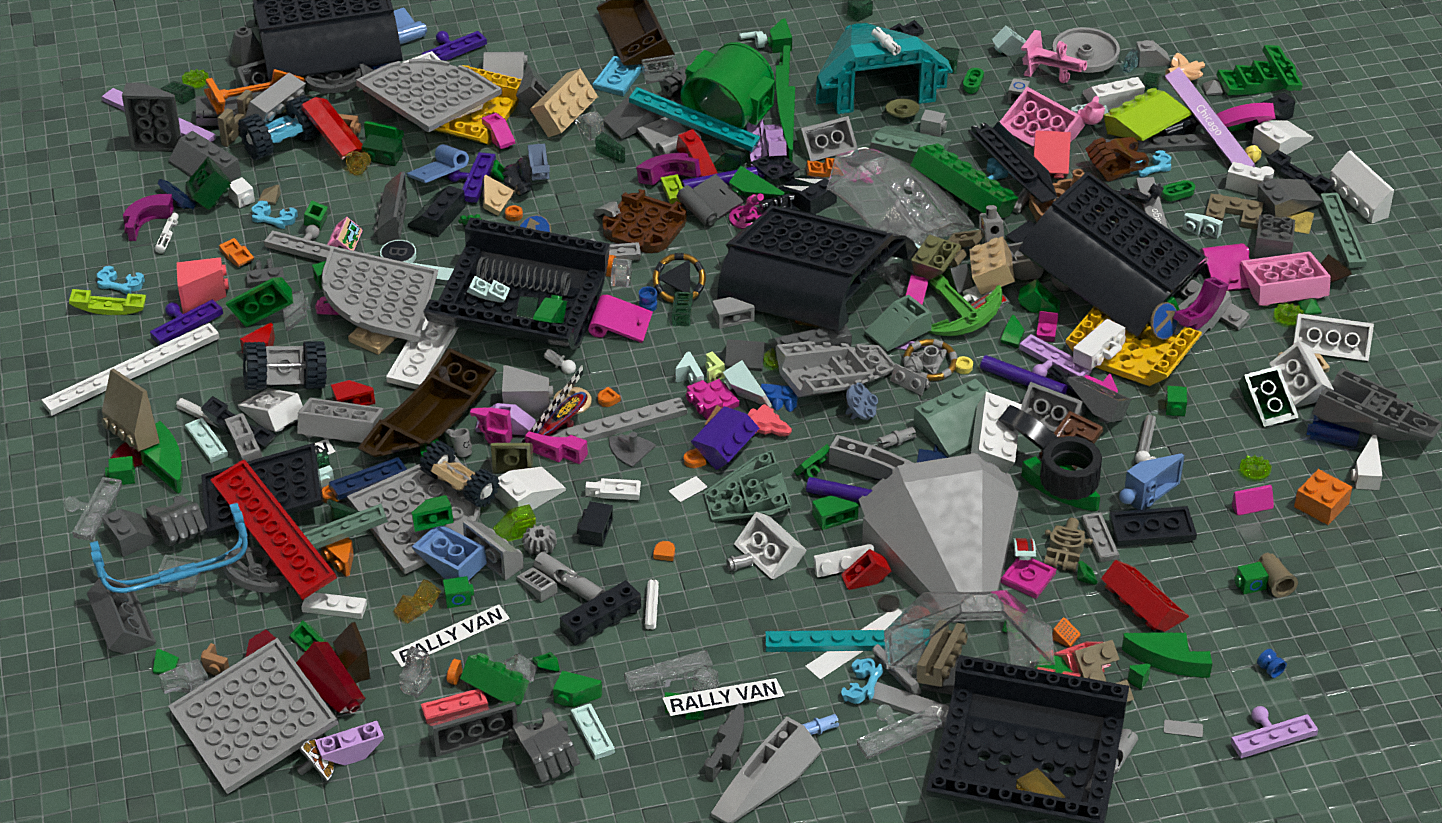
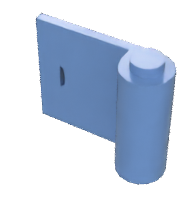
(407, 28)
(448, 160)

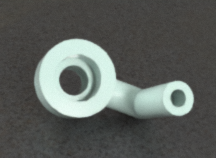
(760, 38)

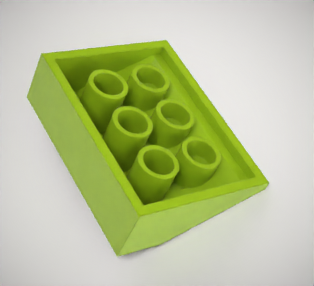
(1145, 115)

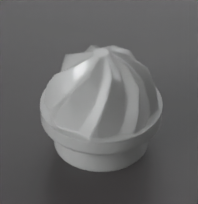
(914, 364)

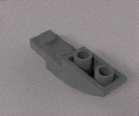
(729, 744)

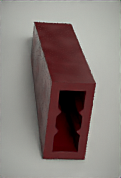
(330, 678)

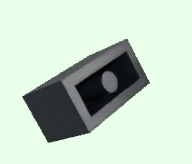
(595, 524)

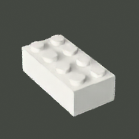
(991, 437)

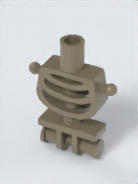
(1066, 545)

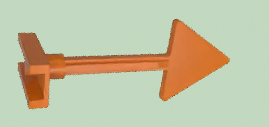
(217, 97)

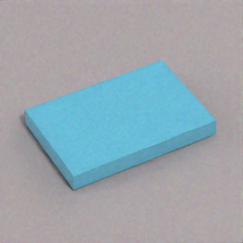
(617, 77)

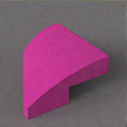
(494, 424)

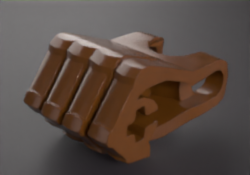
(1116, 157)

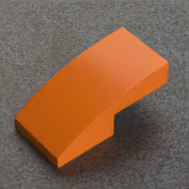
(235, 252)

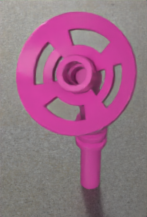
(746, 212)

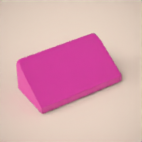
(1253, 500)

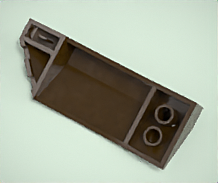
(634, 30)
(431, 407)

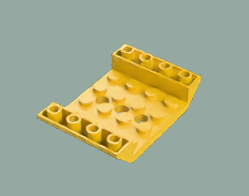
(471, 125)
(1151, 357)

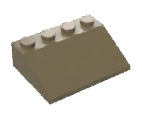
(128, 412)

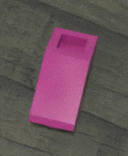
(500, 131)
(917, 288)

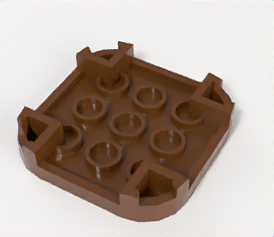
(645, 222)

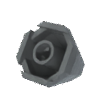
(245, 48)

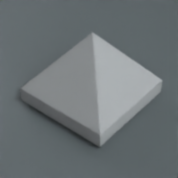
(1212, 88)

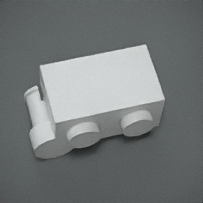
(1246, 178)

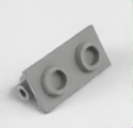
(909, 379)

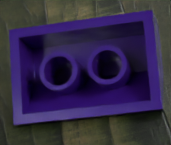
(724, 436)

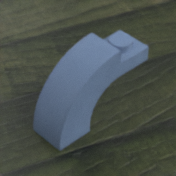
(538, 161)

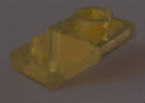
(413, 606)

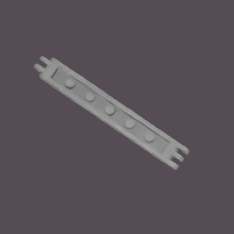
(626, 421)

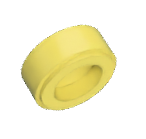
(964, 365)

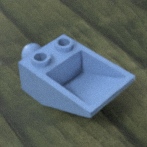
(1151, 480)

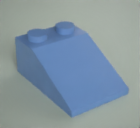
(451, 553)

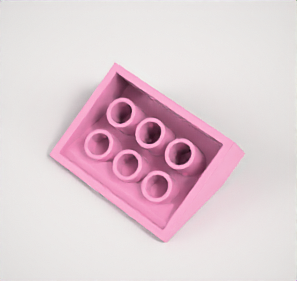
(1037, 112)
(1286, 278)

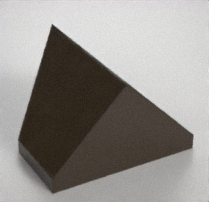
(1335, 268)

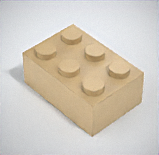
(991, 265)

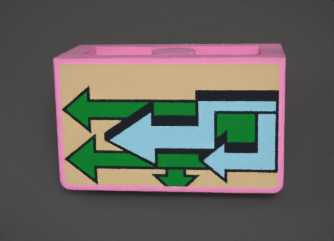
(345, 234)

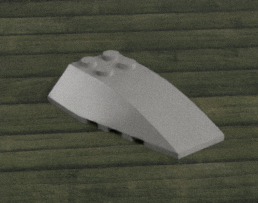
(828, 368)

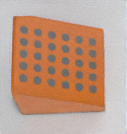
(1065, 633)

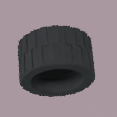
(1068, 483)

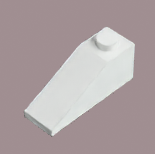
(1368, 467)

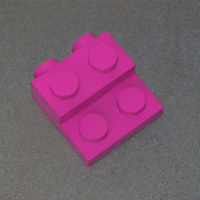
(708, 396)

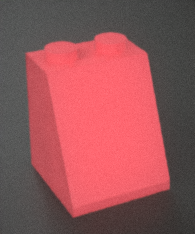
(1053, 151)
(201, 282)

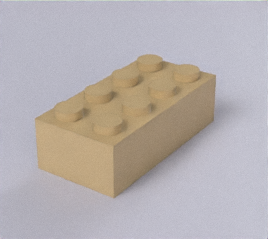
(564, 102)

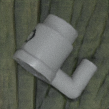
(460, 441)

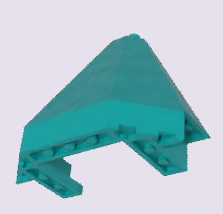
(861, 51)

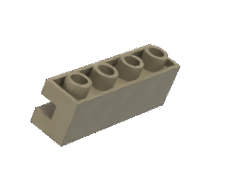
(941, 655)

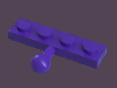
(456, 47)
(473, 185)
(185, 322)

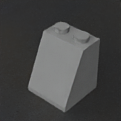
(526, 390)

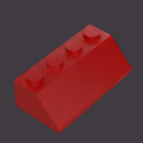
(1143, 596)

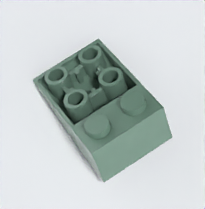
(900, 323)

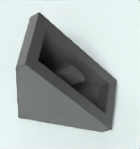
(959, 278)

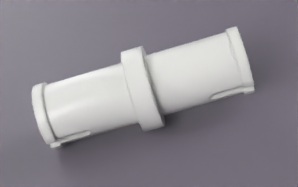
(886, 41)

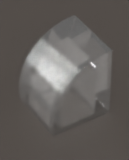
(621, 272)
(521, 664)

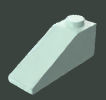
(744, 384)

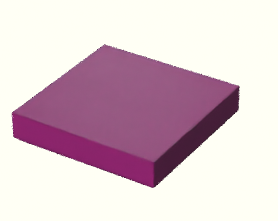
(1028, 576)

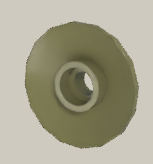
(902, 108)

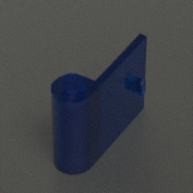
(1332, 433)

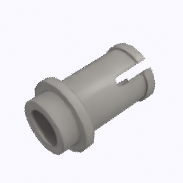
(734, 563)

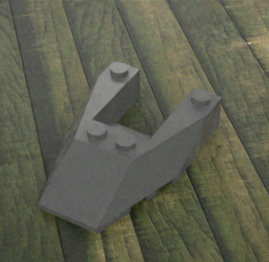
(1373, 410)

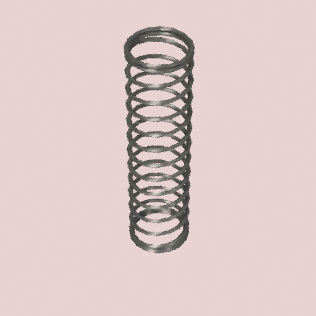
(484, 272)

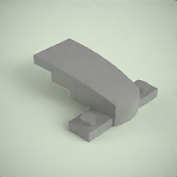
(1226, 312)

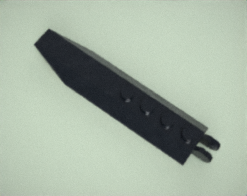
(1016, 160)

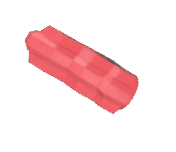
(769, 421)

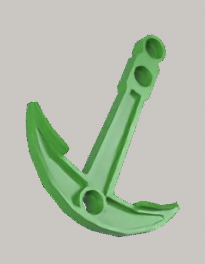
(970, 318)

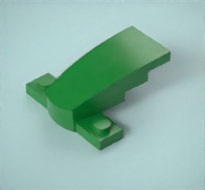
(1261, 75)

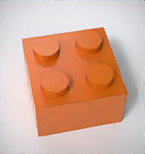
(1323, 497)

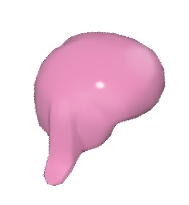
(1092, 112)

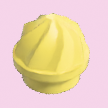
(1254, 153)

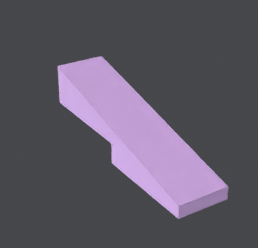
(774, 139)

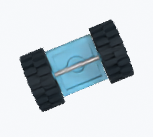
(260, 136)

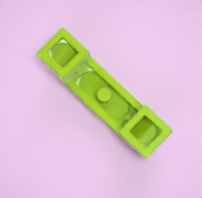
(106, 305)

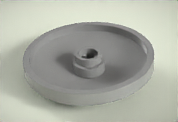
(1090, 45)

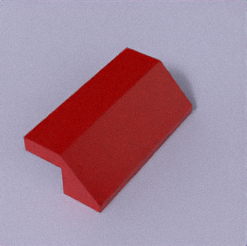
(332, 126)

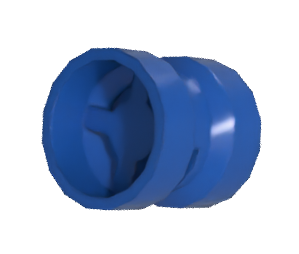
(648, 298)
(1269, 661)

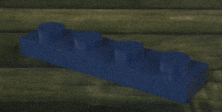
(362, 479)

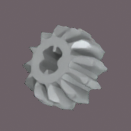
(539, 539)

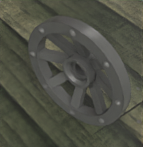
(334, 81)
(255, 576)

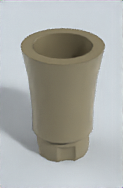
(1280, 579)

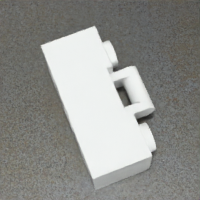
(1101, 343)

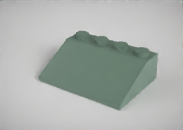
(904, 143)
(951, 417)

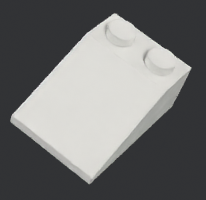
(1279, 135)
(273, 408)
(526, 487)

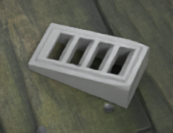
(543, 593)

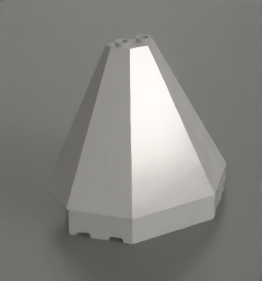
(943, 523)

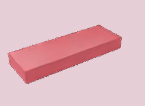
(454, 705)

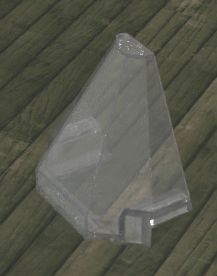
(1027, 634)

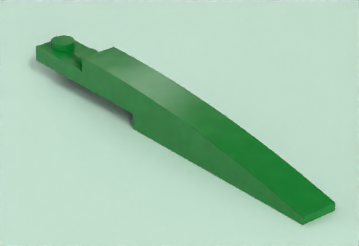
(785, 100)

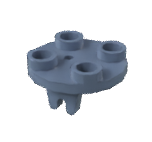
(861, 402)

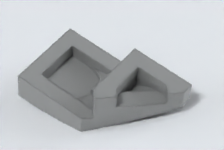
(610, 209)

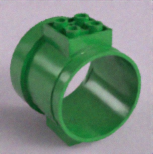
(730, 85)

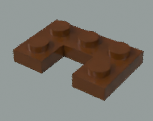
(1078, 426)

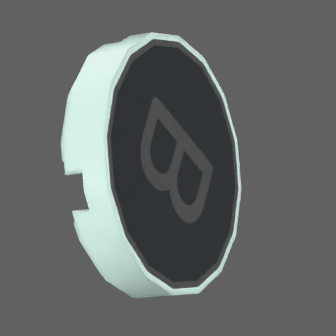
(399, 250)

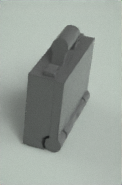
(206, 114)

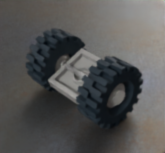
(284, 365)

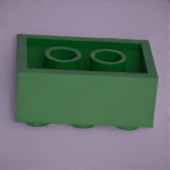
(261, 301)

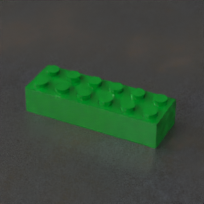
(963, 180)

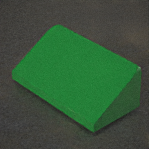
(305, 635)

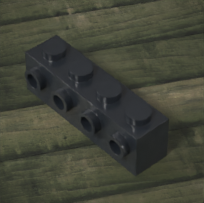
(600, 613)

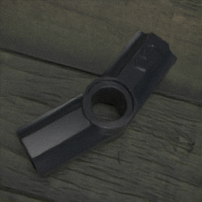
(1185, 127)

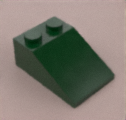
(208, 184)
(1268, 396)

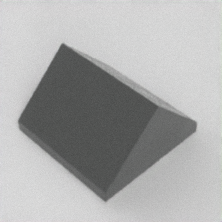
(749, 352)

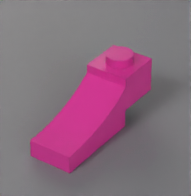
(557, 448)

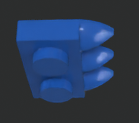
(780, 395)

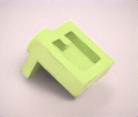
(714, 367)

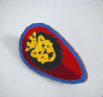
(563, 413)

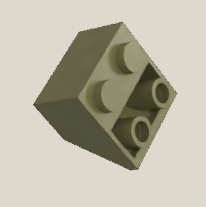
(934, 257)

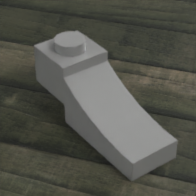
(243, 437)

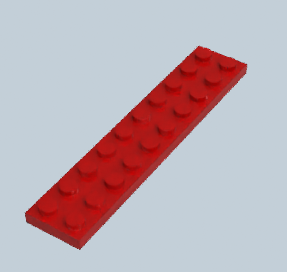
(274, 530)

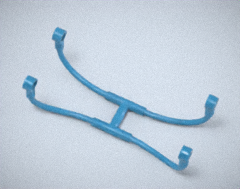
(175, 573)

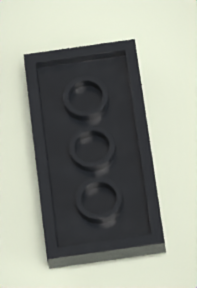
(1152, 526)

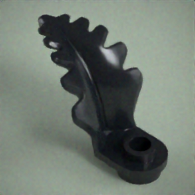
(518, 176)
(1134, 194)

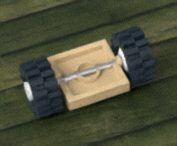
(478, 485)

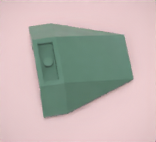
(748, 490)

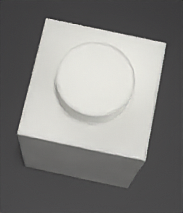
(241, 192)

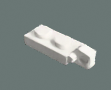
(614, 489)

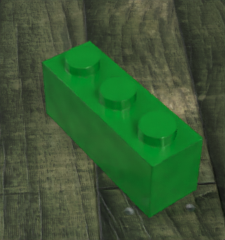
(494, 678)

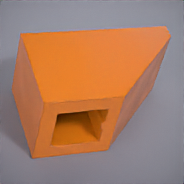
(339, 555)

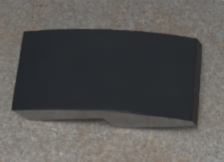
(911, 28)

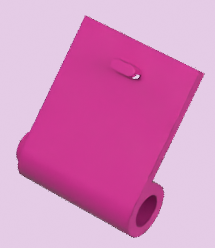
(1225, 264)
(619, 318)

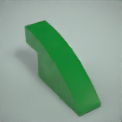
(165, 458)
(1031, 473)
(1168, 653)

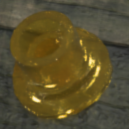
(357, 162)

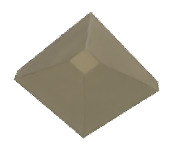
(270, 194)

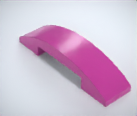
(1246, 113)

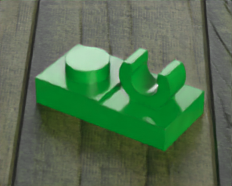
(808, 465)

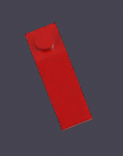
(691, 144)

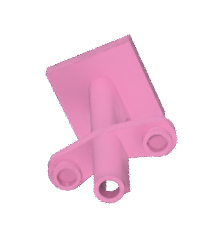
(1037, 55)

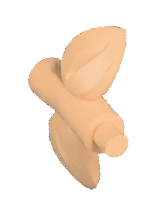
(1191, 70)

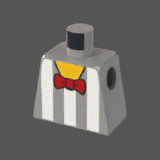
(991, 224)

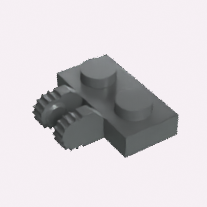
(259, 275)

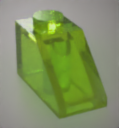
(515, 523)

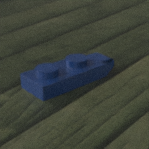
(182, 199)

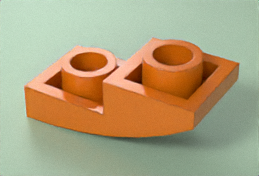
(819, 169)

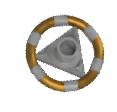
(932, 358)

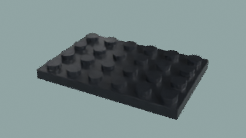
(288, 475)

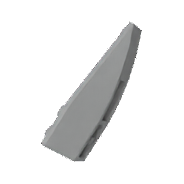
(863, 458)
(769, 770)

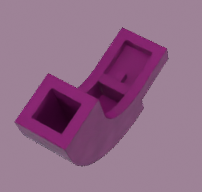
(666, 165)
(146, 209)
(1204, 306)

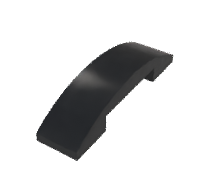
(1282, 165)
(218, 411)
(1028, 426)

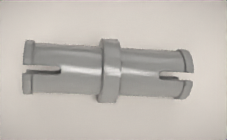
(896, 437)

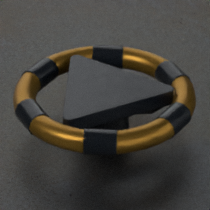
(679, 276)

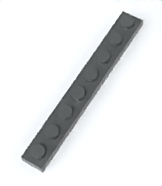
(1176, 143)

